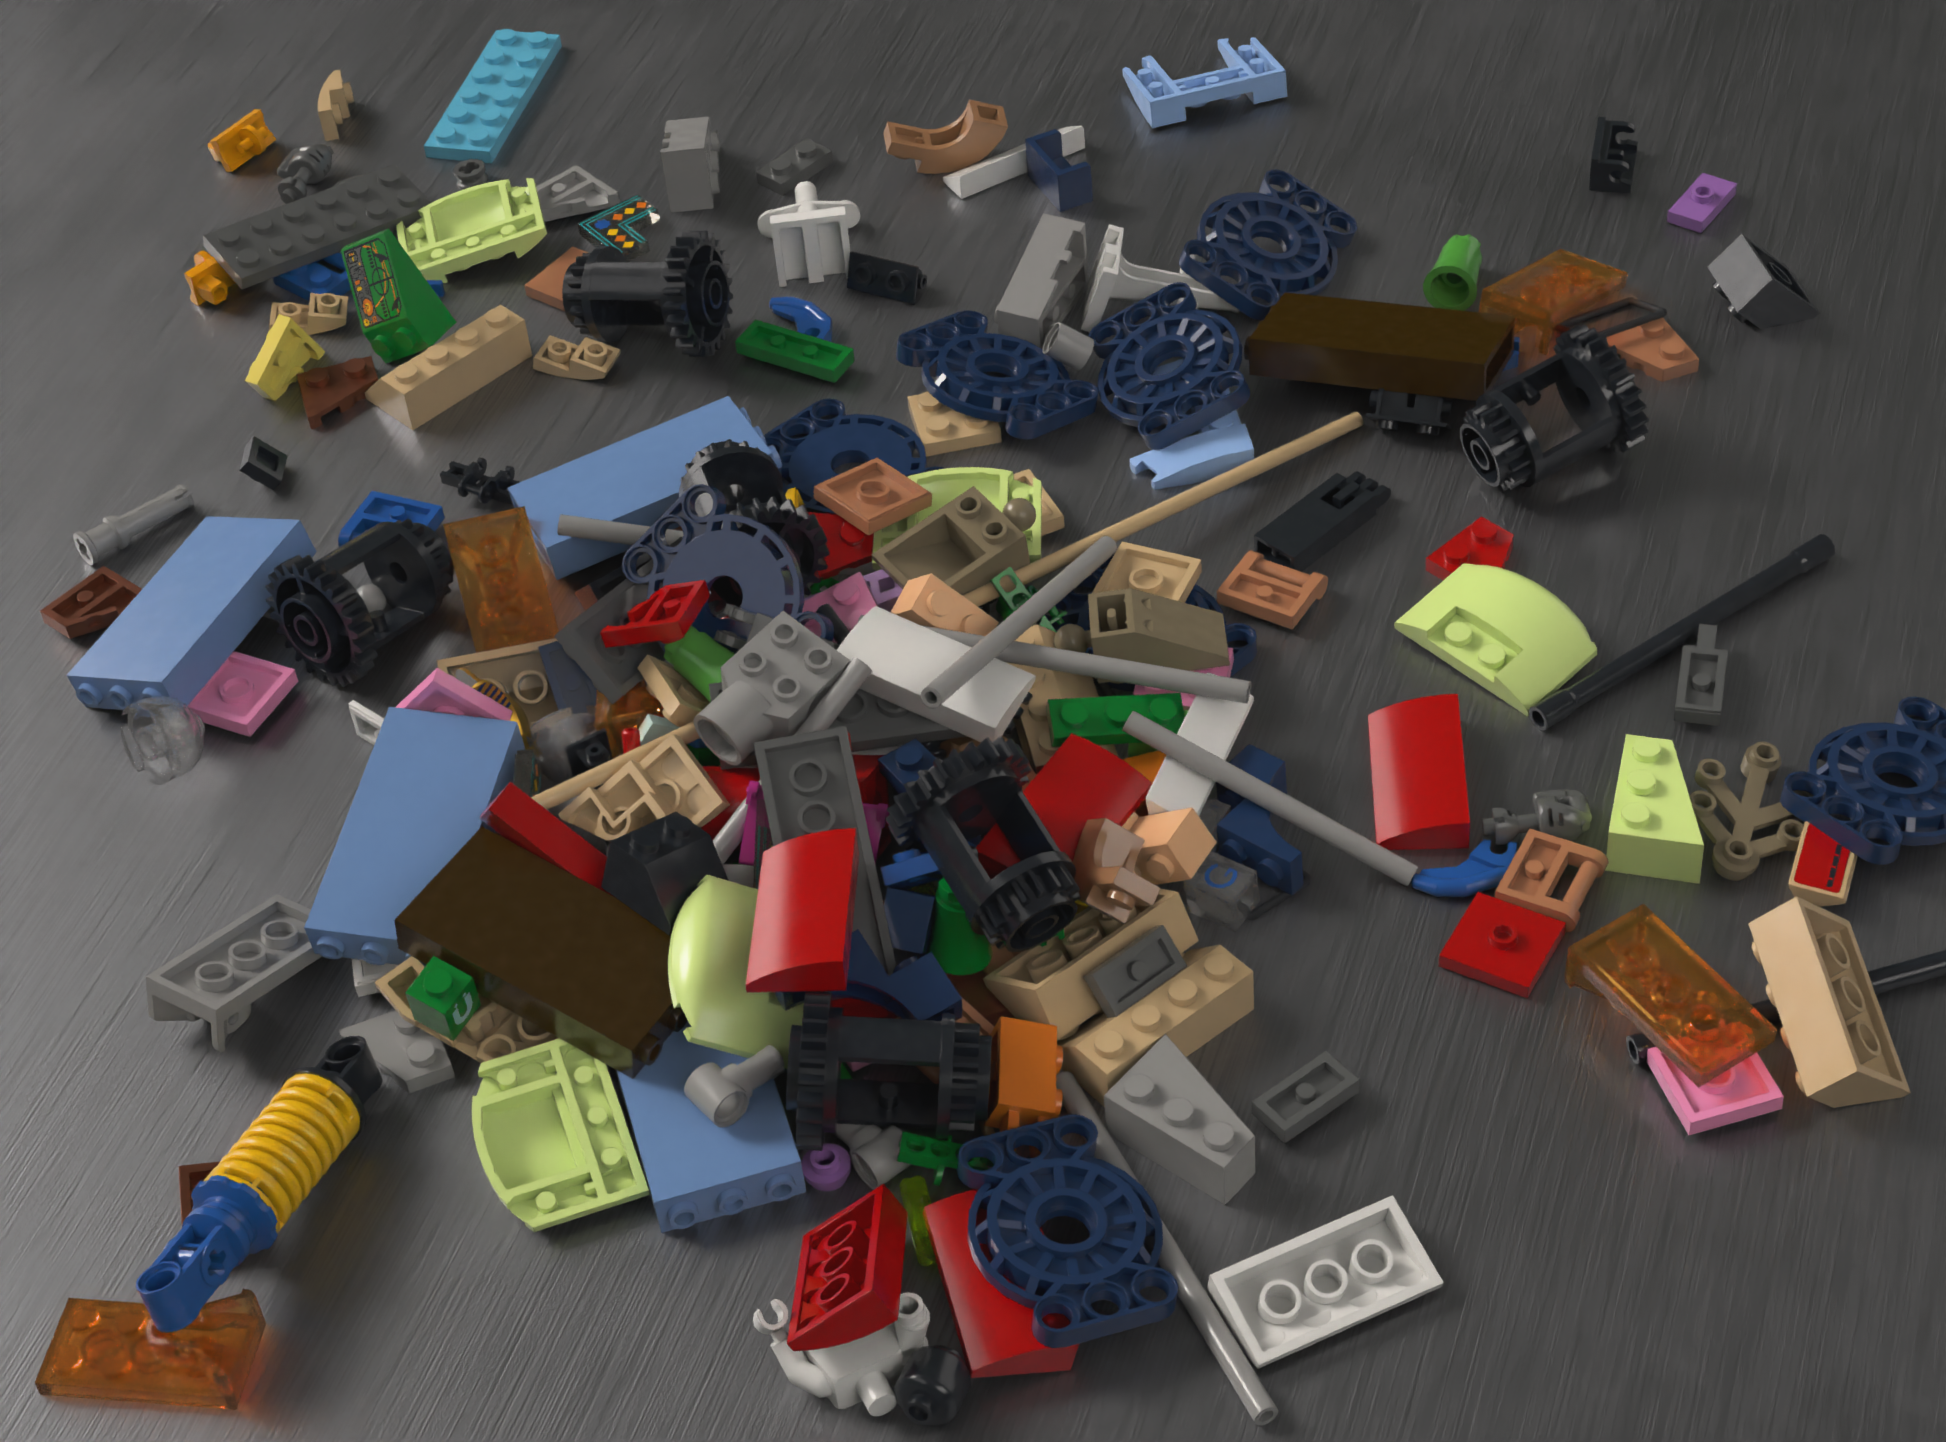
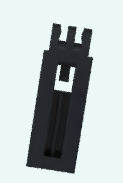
(1317, 524)

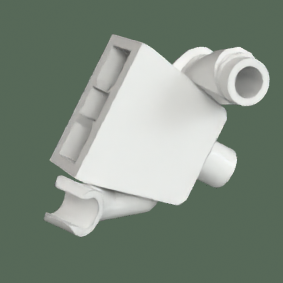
(854, 1370)

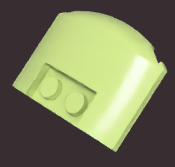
(474, 228)
(949, 483)
(1501, 633)
(710, 972)
(554, 1135)

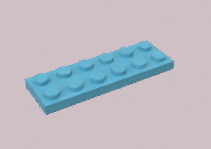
(493, 96)

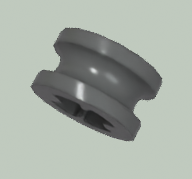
(470, 173)

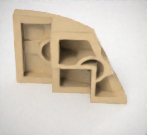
(646, 791)

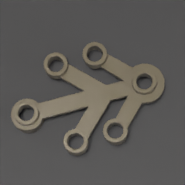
(1735, 854)

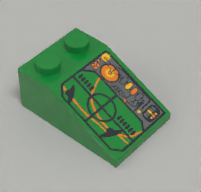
(393, 298)

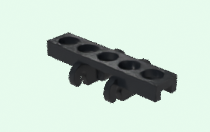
(487, 488)

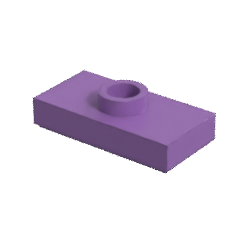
(1701, 202)

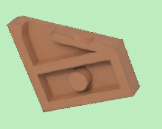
(1655, 350)

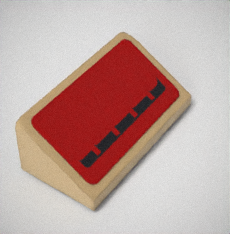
(1821, 869)

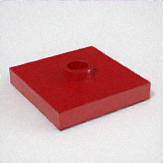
(1502, 944)

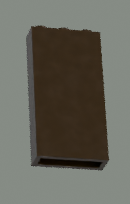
(1381, 346)
(548, 950)

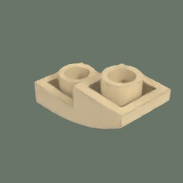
(333, 104)
(321, 315)
(584, 362)

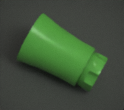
(1455, 274)
(698, 659)

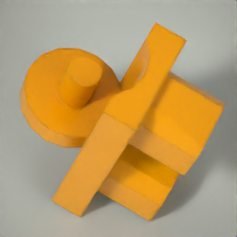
(241, 141)
(207, 280)

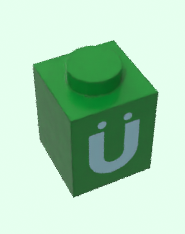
(443, 998)

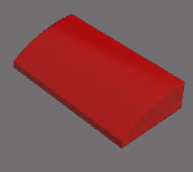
(1419, 775)
(1072, 787)
(541, 833)
(805, 914)
(850, 1274)
(990, 1326)

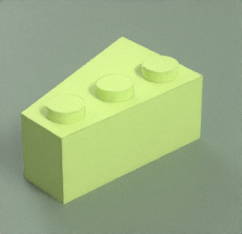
(1652, 815)

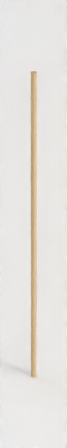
(1026, 574)

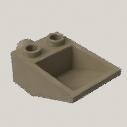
(961, 543)
(1149, 631)

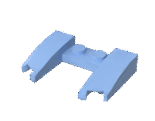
(1249, 71)
(1197, 457)

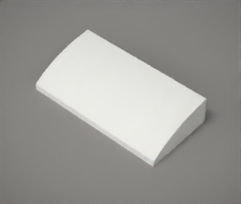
(910, 657)
(1323, 1282)

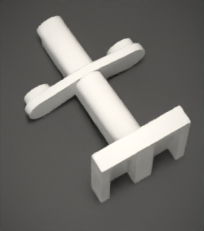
(810, 235)
(1121, 280)

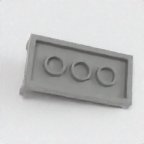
(232, 968)

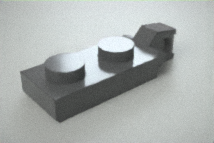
(1701, 680)

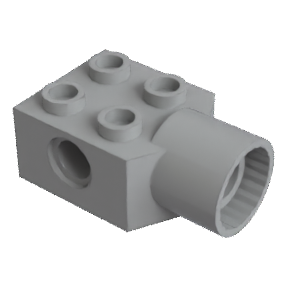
(768, 688)

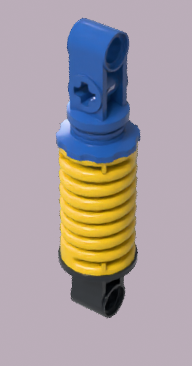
(262, 1181)

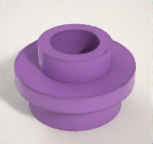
(829, 1176)

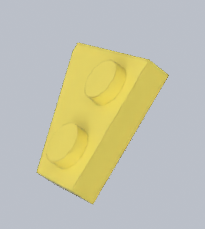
(281, 358)

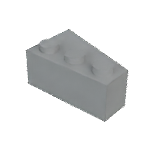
(690, 164)
(1045, 281)
(1181, 1123)

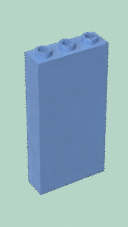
(625, 482)
(189, 613)
(406, 822)
(688, 1160)

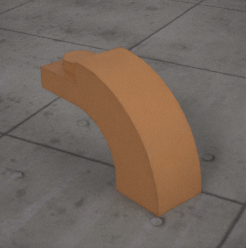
(951, 146)
(1106, 868)

